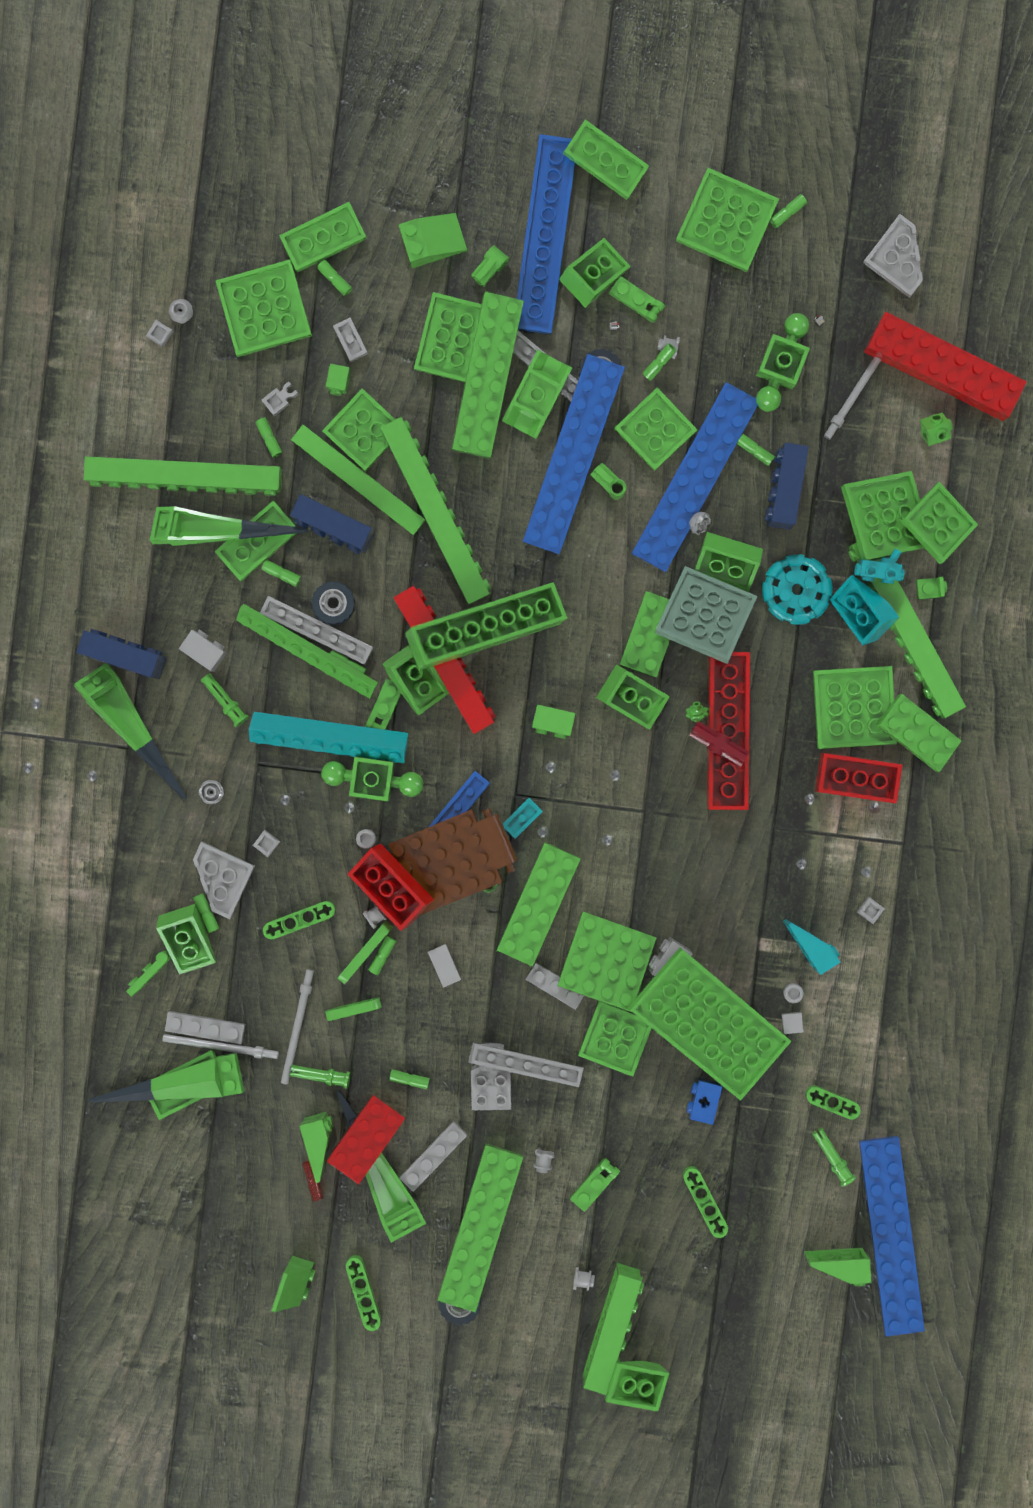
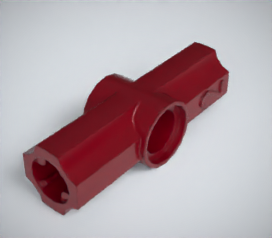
(719, 743)

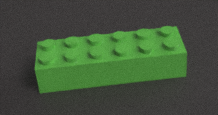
(538, 904)
(612, 1328)

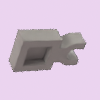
(277, 401)

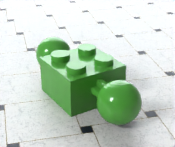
(782, 362)
(372, 779)

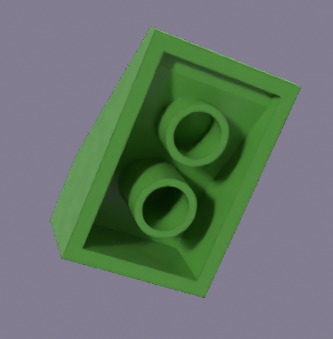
(432, 238)
(594, 272)
(418, 687)
(632, 697)
(185, 939)
(317, 1136)
(845, 1264)
(294, 1284)
(637, 1384)

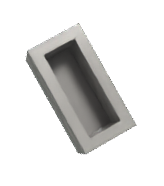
(203, 650)

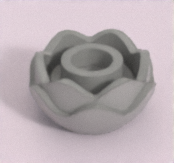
(185, 315)
(699, 522)
(207, 797)

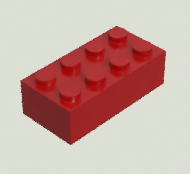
(858, 778)
(390, 886)
(365, 1139)

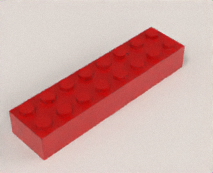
(945, 366)
(451, 672)
(729, 715)

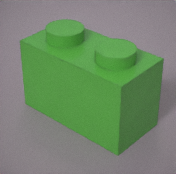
(553, 721)

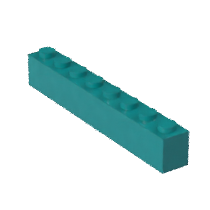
(328, 737)

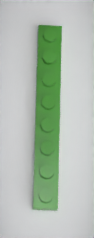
(306, 651)

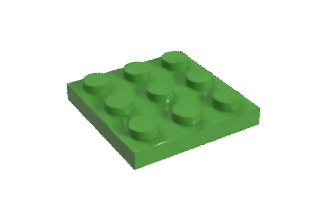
(358, 429)
(655, 429)
(939, 522)
(615, 1038)

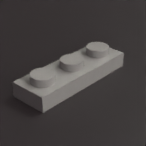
(548, 982)

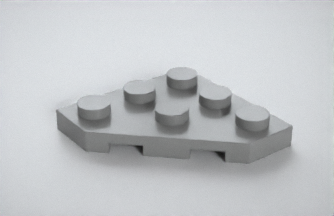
(898, 257)
(222, 878)

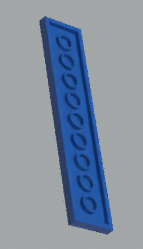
(545, 234)
(573, 454)
(695, 477)
(891, 1236)

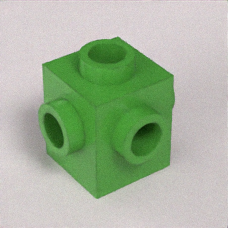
(936, 429)

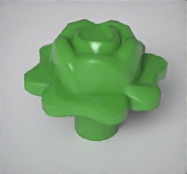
(696, 712)

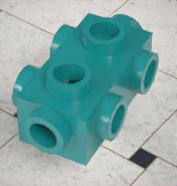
(887, 569)

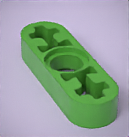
(353, 1009)
(817, 1101)

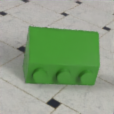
(729, 561)

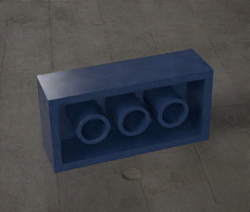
(787, 486)
(329, 522)
(116, 652)

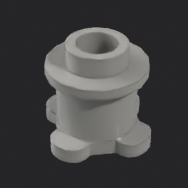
(663, 342)
(374, 916)
(543, 1160)
(583, 1279)

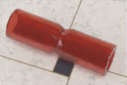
(314, 1188)

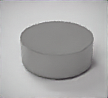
(366, 838)
(793, 993)

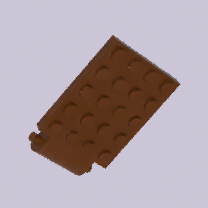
(456, 856)

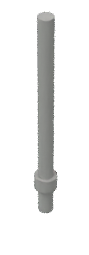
(838, 419)
(305, 990)
(258, 1052)

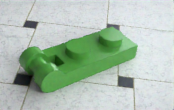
(636, 299)
(384, 706)
(149, 972)
(594, 1185)

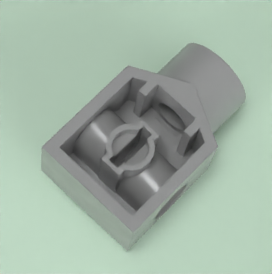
(490, 1086)

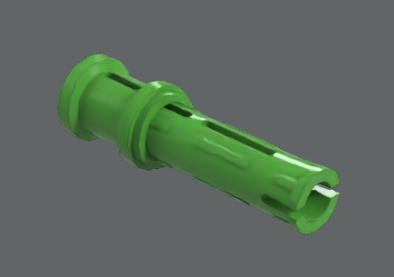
(232, 706)
(331, 1076)
(838, 1165)

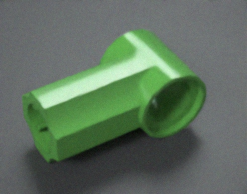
(493, 261)
(608, 480)

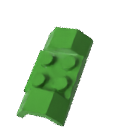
(537, 394)

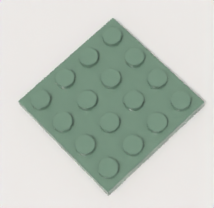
(706, 614)

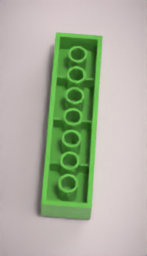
(487, 375)
(485, 626)
(480, 1227)

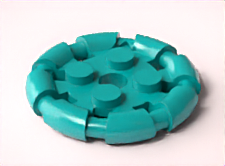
(808, 585)

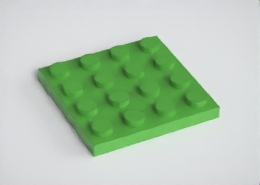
(727, 219)
(263, 308)
(448, 337)
(877, 512)
(851, 706)
(606, 961)

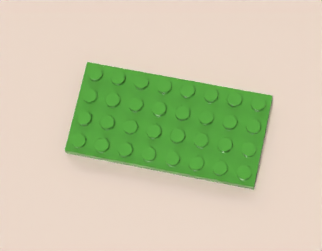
(709, 1024)

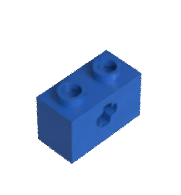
(704, 1112)

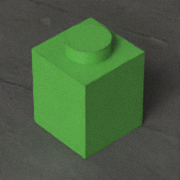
(338, 379)

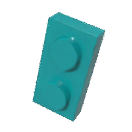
(522, 818)

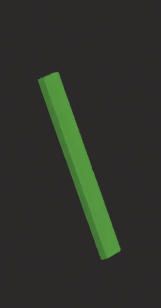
(358, 480)

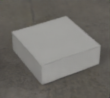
(159, 333)
(266, 843)
(870, 910)
(792, 1023)

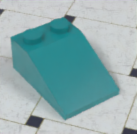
(863, 610)
(818, 953)

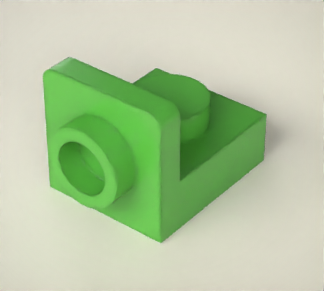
(931, 588)

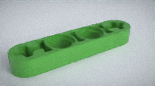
(300, 922)
(365, 952)
(702, 1203)
(364, 1292)

